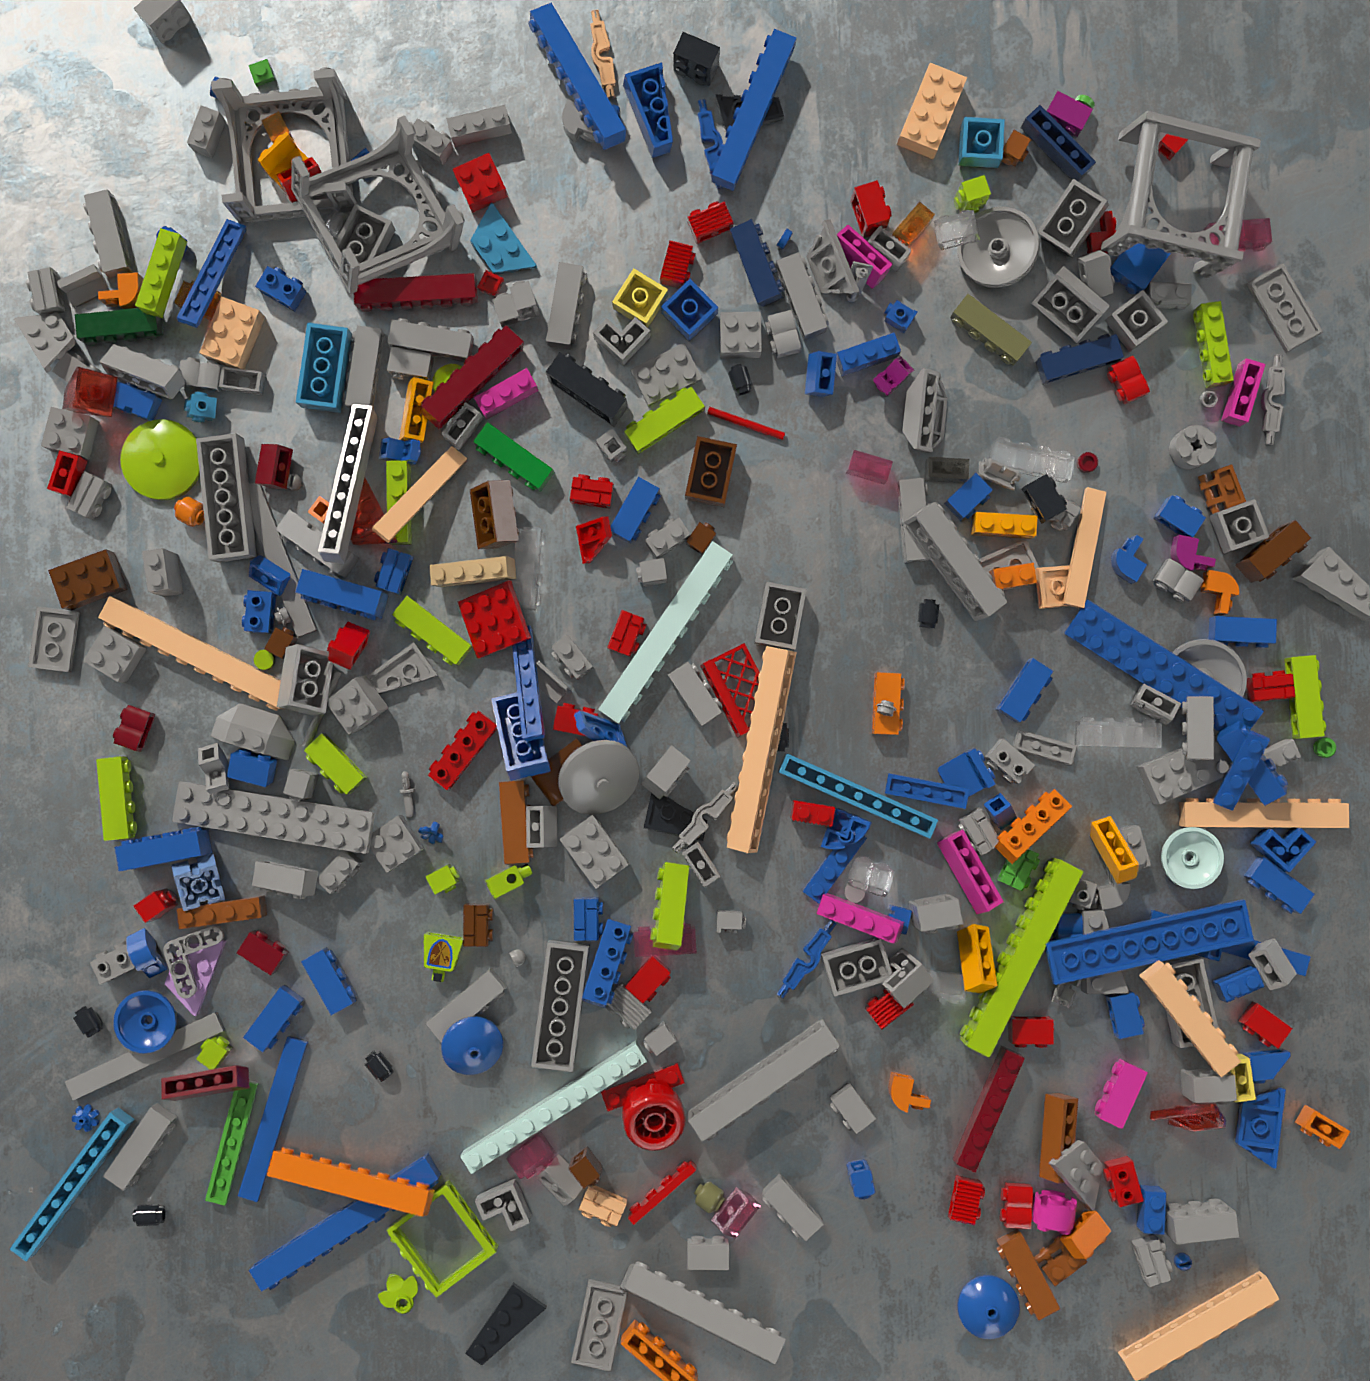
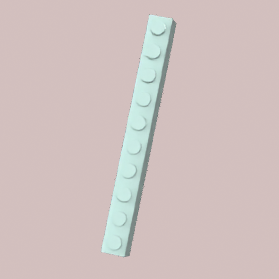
(665, 633)
(553, 1106)

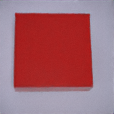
(490, 283)

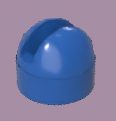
(1181, 1258)

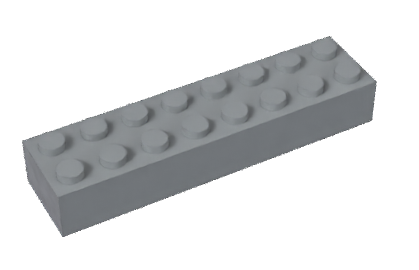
(762, 1080)
(704, 1314)

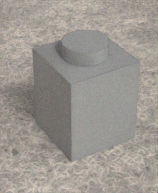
(659, 1039)

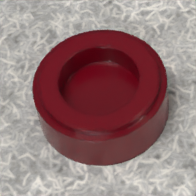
(1087, 462)

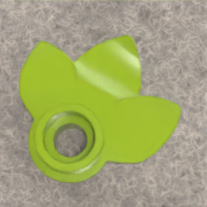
(397, 1290)

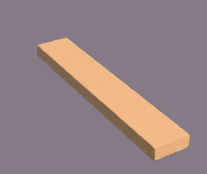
(419, 494)
(1084, 548)

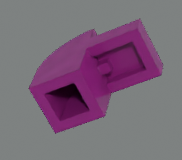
(893, 376)
(1184, 552)

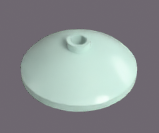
(1205, 859)

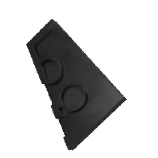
(728, 105)
(668, 816)

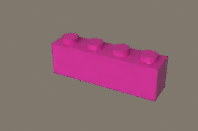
(970, 872)
(860, 918)

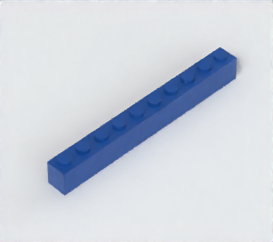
(333, 1230)

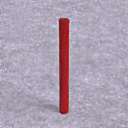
(745, 423)

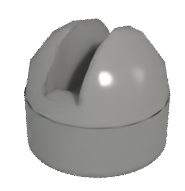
(1212, 400)
(297, 482)
(518, 957)

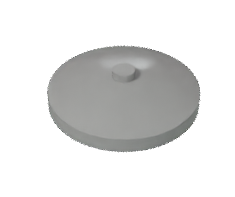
(1005, 248)
(1216, 661)
(598, 777)

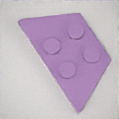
(203, 967)

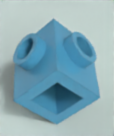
(207, 405)

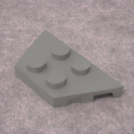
(830, 263)
(46, 336)
(1080, 1172)

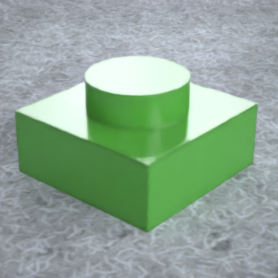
(261, 72)

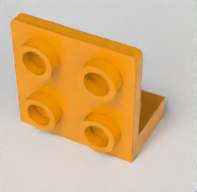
(280, 156)

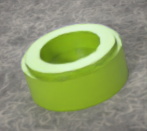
(264, 660)

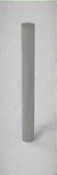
(317, 718)

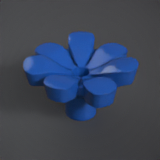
(431, 833)
(85, 1118)

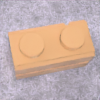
(602, 1205)

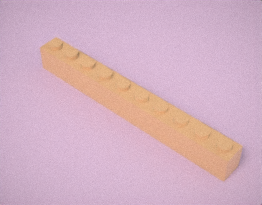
(191, 650)
(761, 749)

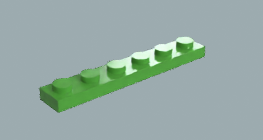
(231, 1144)

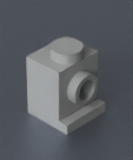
(611, 439)
(730, 921)

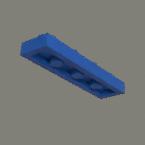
(1241, 770)
(927, 790)
(831, 870)

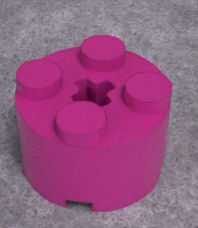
(1054, 1211)

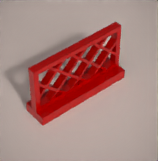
(723, 693)

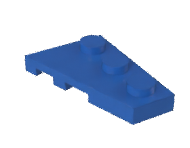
(598, 728)

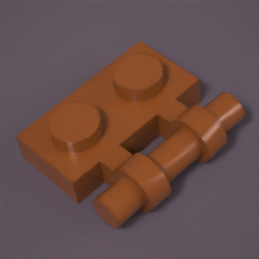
(1227, 486)
(1061, 1265)

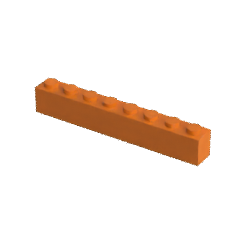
(350, 1182)

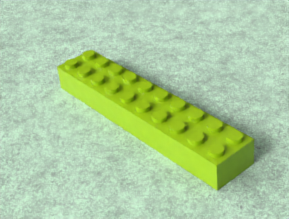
(1021, 955)

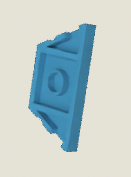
(499, 244)

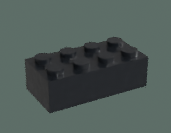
(587, 389)

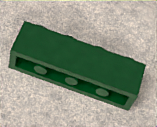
(117, 325)

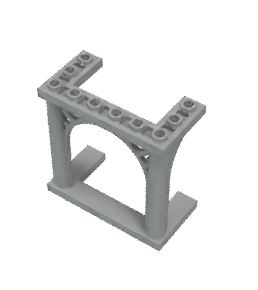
(236, 107)
(393, 152)
(1235, 152)

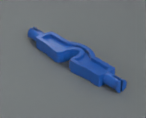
(709, 134)
(799, 967)

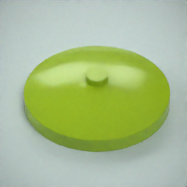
(160, 459)

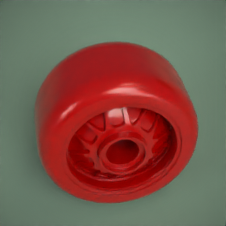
(653, 1117)

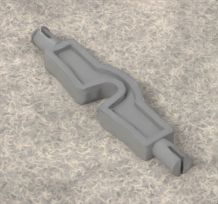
(1272, 410)
(698, 825)

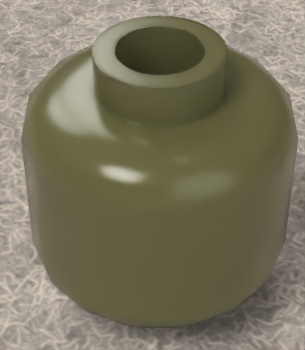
(709, 1197)

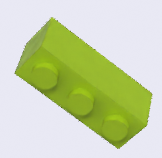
(335, 764)

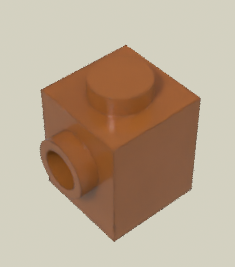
(1015, 148)

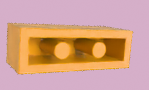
(413, 422)
(1004, 525)
(1114, 850)
(976, 958)

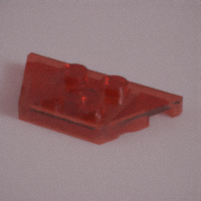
(366, 517)
(1193, 1117)

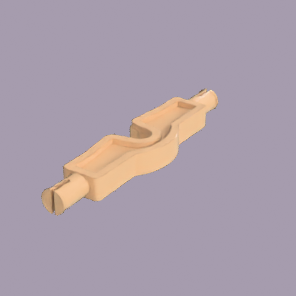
(600, 45)

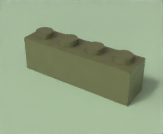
(990, 330)

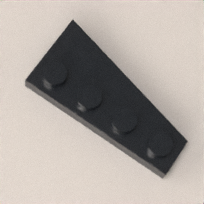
(506, 1321)

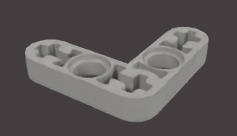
(185, 949)

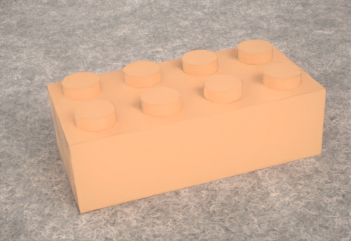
(931, 111)

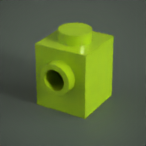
(443, 879)
(214, 1052)

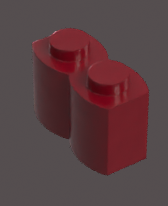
(133, 728)

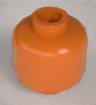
(189, 511)

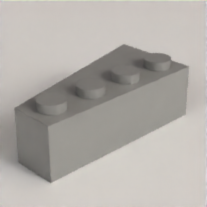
(308, 539)
(1337, 582)
(1108, 983)

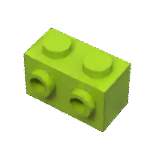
(972, 194)

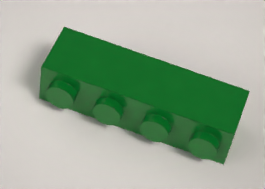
(514, 457)

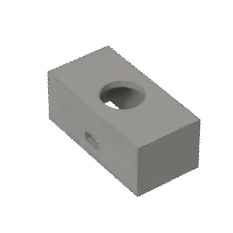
(230, 380)

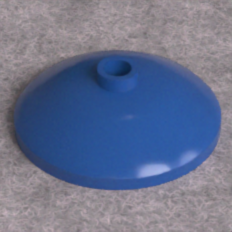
(132, 1024)
(469, 1036)
(985, 1294)

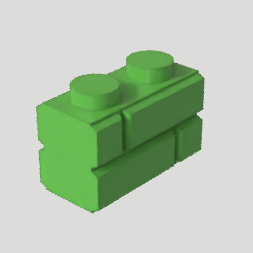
(1018, 873)

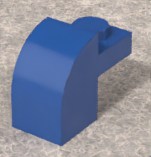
(399, 450)
(1125, 563)
(143, 953)

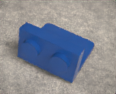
(967, 771)

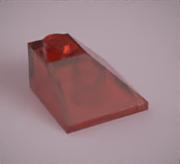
(90, 393)

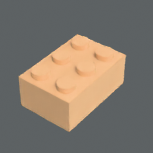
(232, 334)

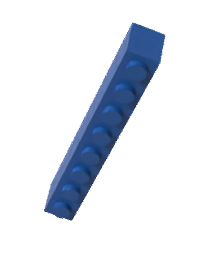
(577, 76)
(753, 109)

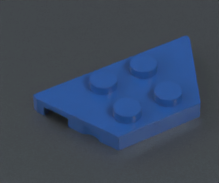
(1261, 1124)

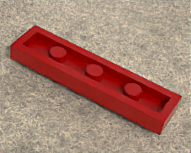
(616, 1095)
(654, 1196)

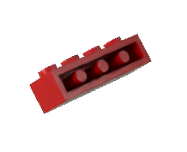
(463, 750)

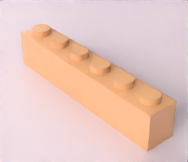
(1190, 1018)

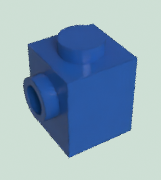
(1000, 811)

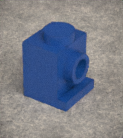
(899, 322)
(901, 914)

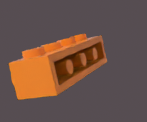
(1032, 826)
(655, 1355)

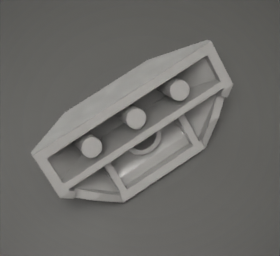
(925, 411)
(254, 731)

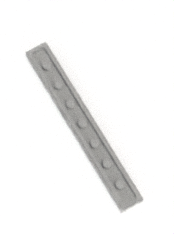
(276, 552)
(133, 1061)

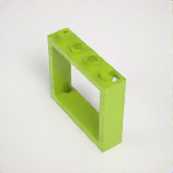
(420, 1267)

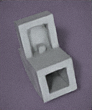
(574, 123)
(215, 766)
(1112, 894)

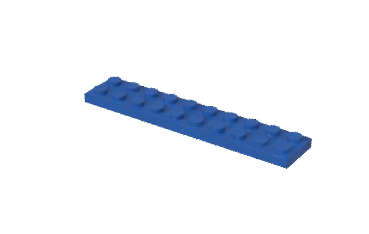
(1157, 665)
(1149, 941)

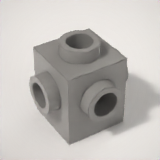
(1090, 897)

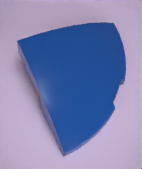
(845, 830)

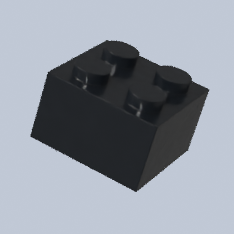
(696, 59)

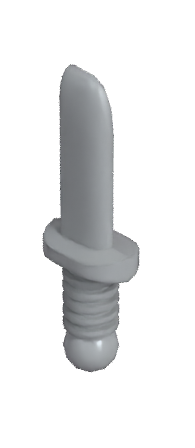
(407, 793)

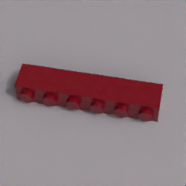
(417, 291)
(472, 377)
(988, 1109)

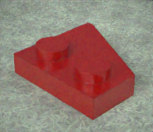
(593, 537)

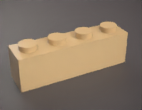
(473, 571)

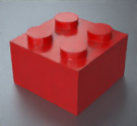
(480, 182)
(870, 208)

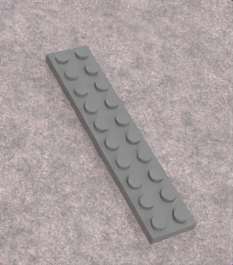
(274, 817)

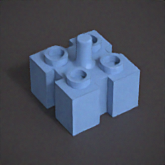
(198, 882)

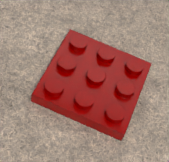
(494, 619)

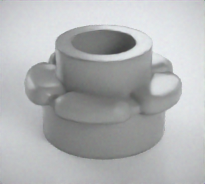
(282, 616)
(886, 708)

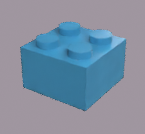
(981, 142)

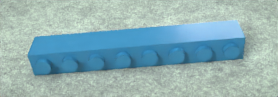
(858, 796)
(72, 1184)

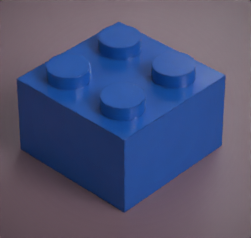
(689, 310)

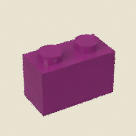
(1069, 113)

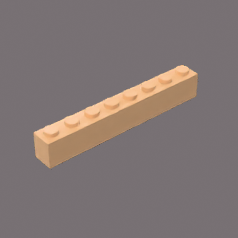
(1275, 814)
(1198, 1326)

